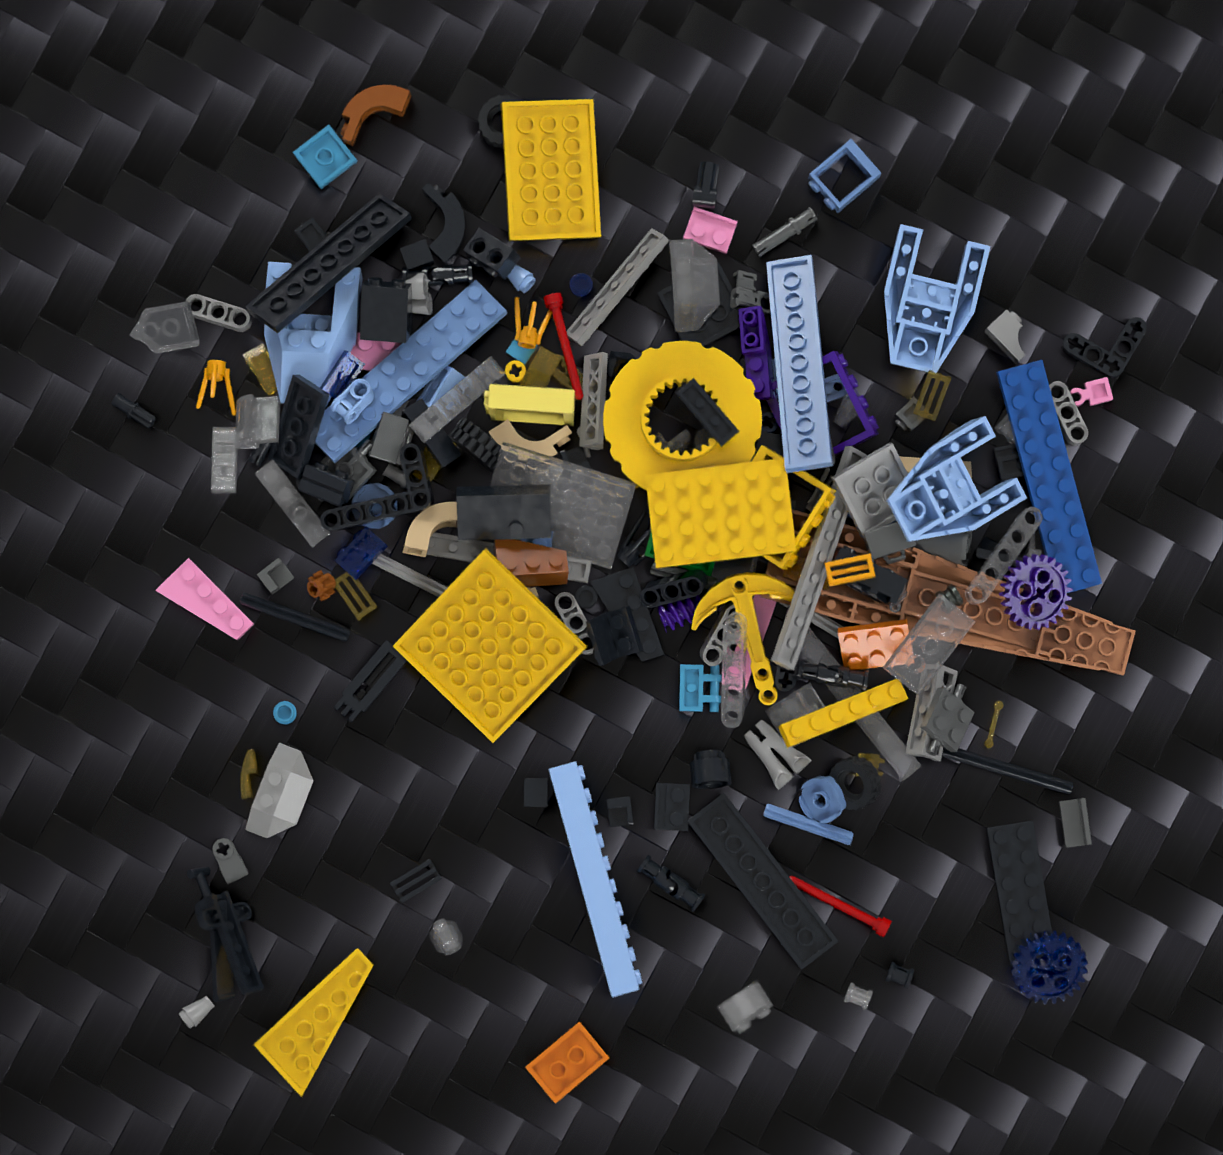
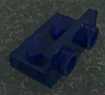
(360, 552)

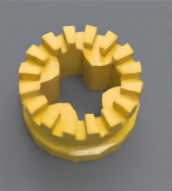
(521, 374)

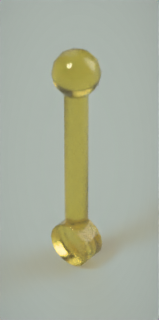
(998, 705)

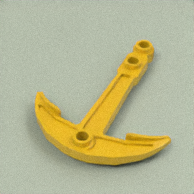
(743, 602)

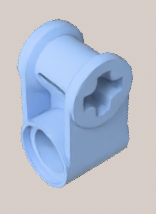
(352, 402)

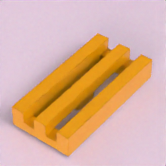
(830, 574)

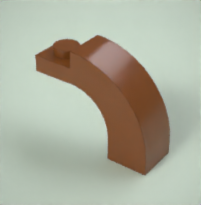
(371, 100)

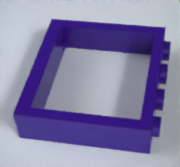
(859, 402)

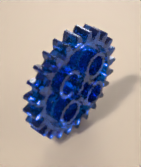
(1049, 967)

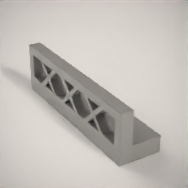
(593, 400)
(918, 739)

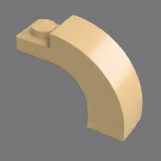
(506, 433)
(426, 524)

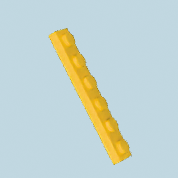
(842, 712)

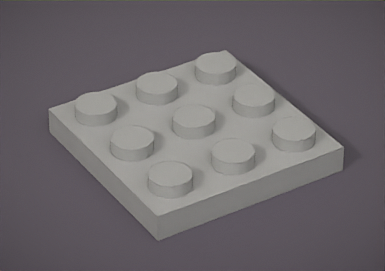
(868, 486)

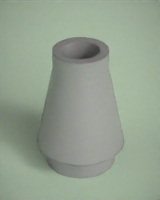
(196, 1012)

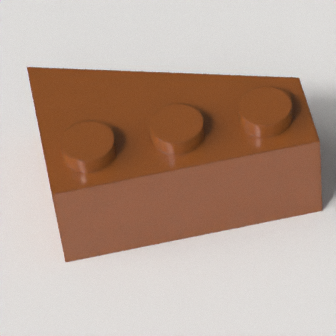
(532, 562)

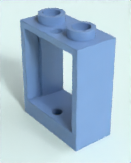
(859, 159)

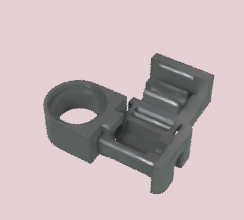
(744, 292)

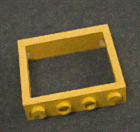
(813, 520)

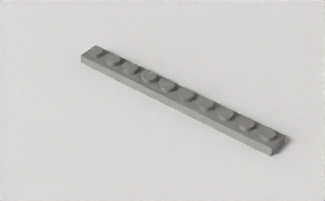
(813, 573)

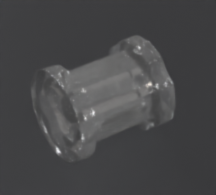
(858, 996)

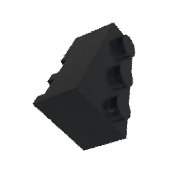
(883, 588)

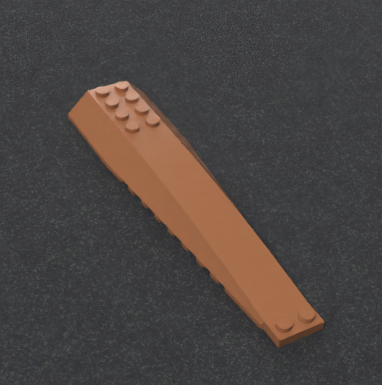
(1074, 640)

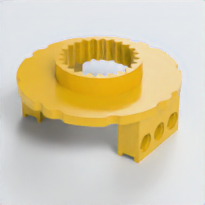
(678, 363)

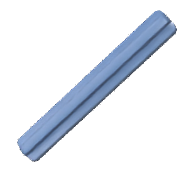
(804, 823)

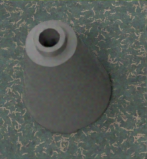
(950, 547)

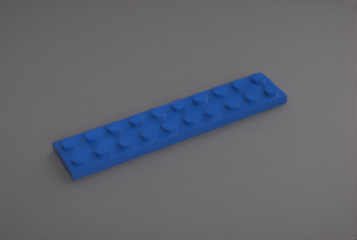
(1048, 472)

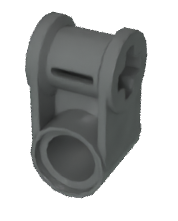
(232, 864)

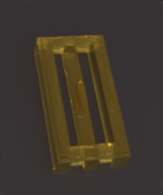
(938, 377)
(365, 610)

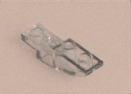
(292, 503)

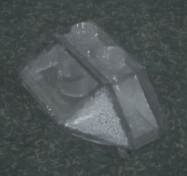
(693, 284)

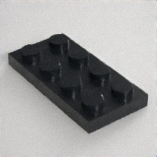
(299, 425)

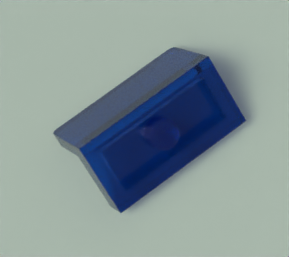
(342, 374)

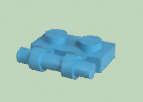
(691, 688)

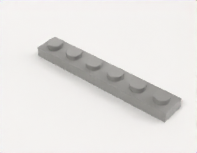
(617, 287)

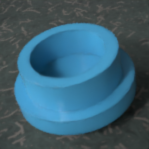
(284, 712)

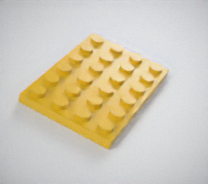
(551, 169)
(720, 513)

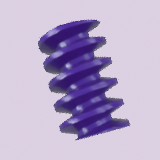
(679, 612)

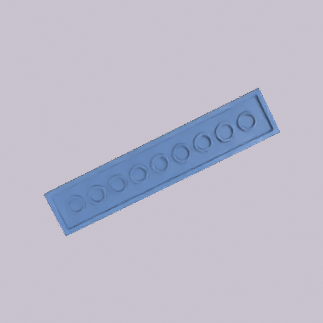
(799, 364)
(413, 366)

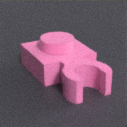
(1095, 392)

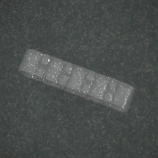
(456, 399)
(1013, 550)
(738, 660)

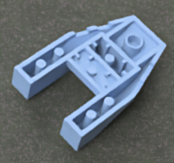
(924, 312)
(314, 342)
(939, 493)

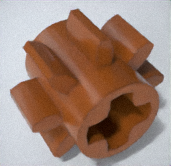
(321, 585)

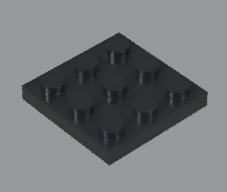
(719, 324)

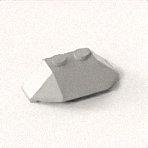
(280, 793)

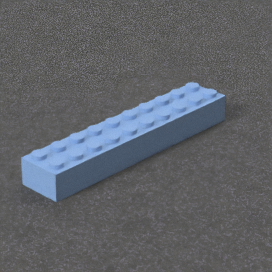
(594, 880)

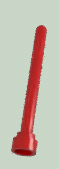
(554, 304)
(879, 924)

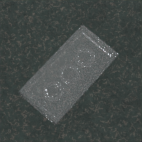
(929, 644)

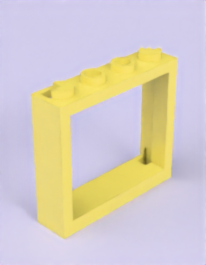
(530, 404)

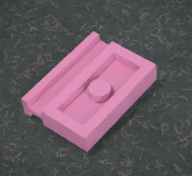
(710, 230)

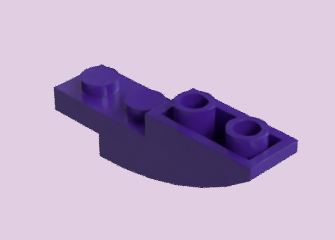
(757, 351)

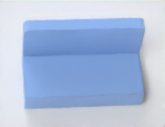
(440, 385)

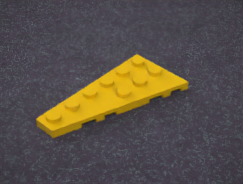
(305, 1033)

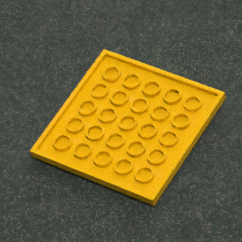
(489, 645)

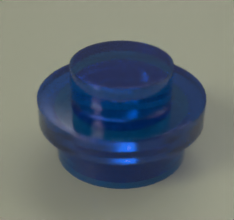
(581, 284)

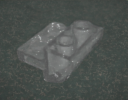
(256, 421)

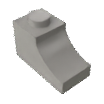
(1005, 335)

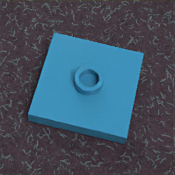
(325, 156)

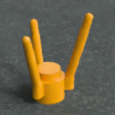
(528, 337)
(215, 372)

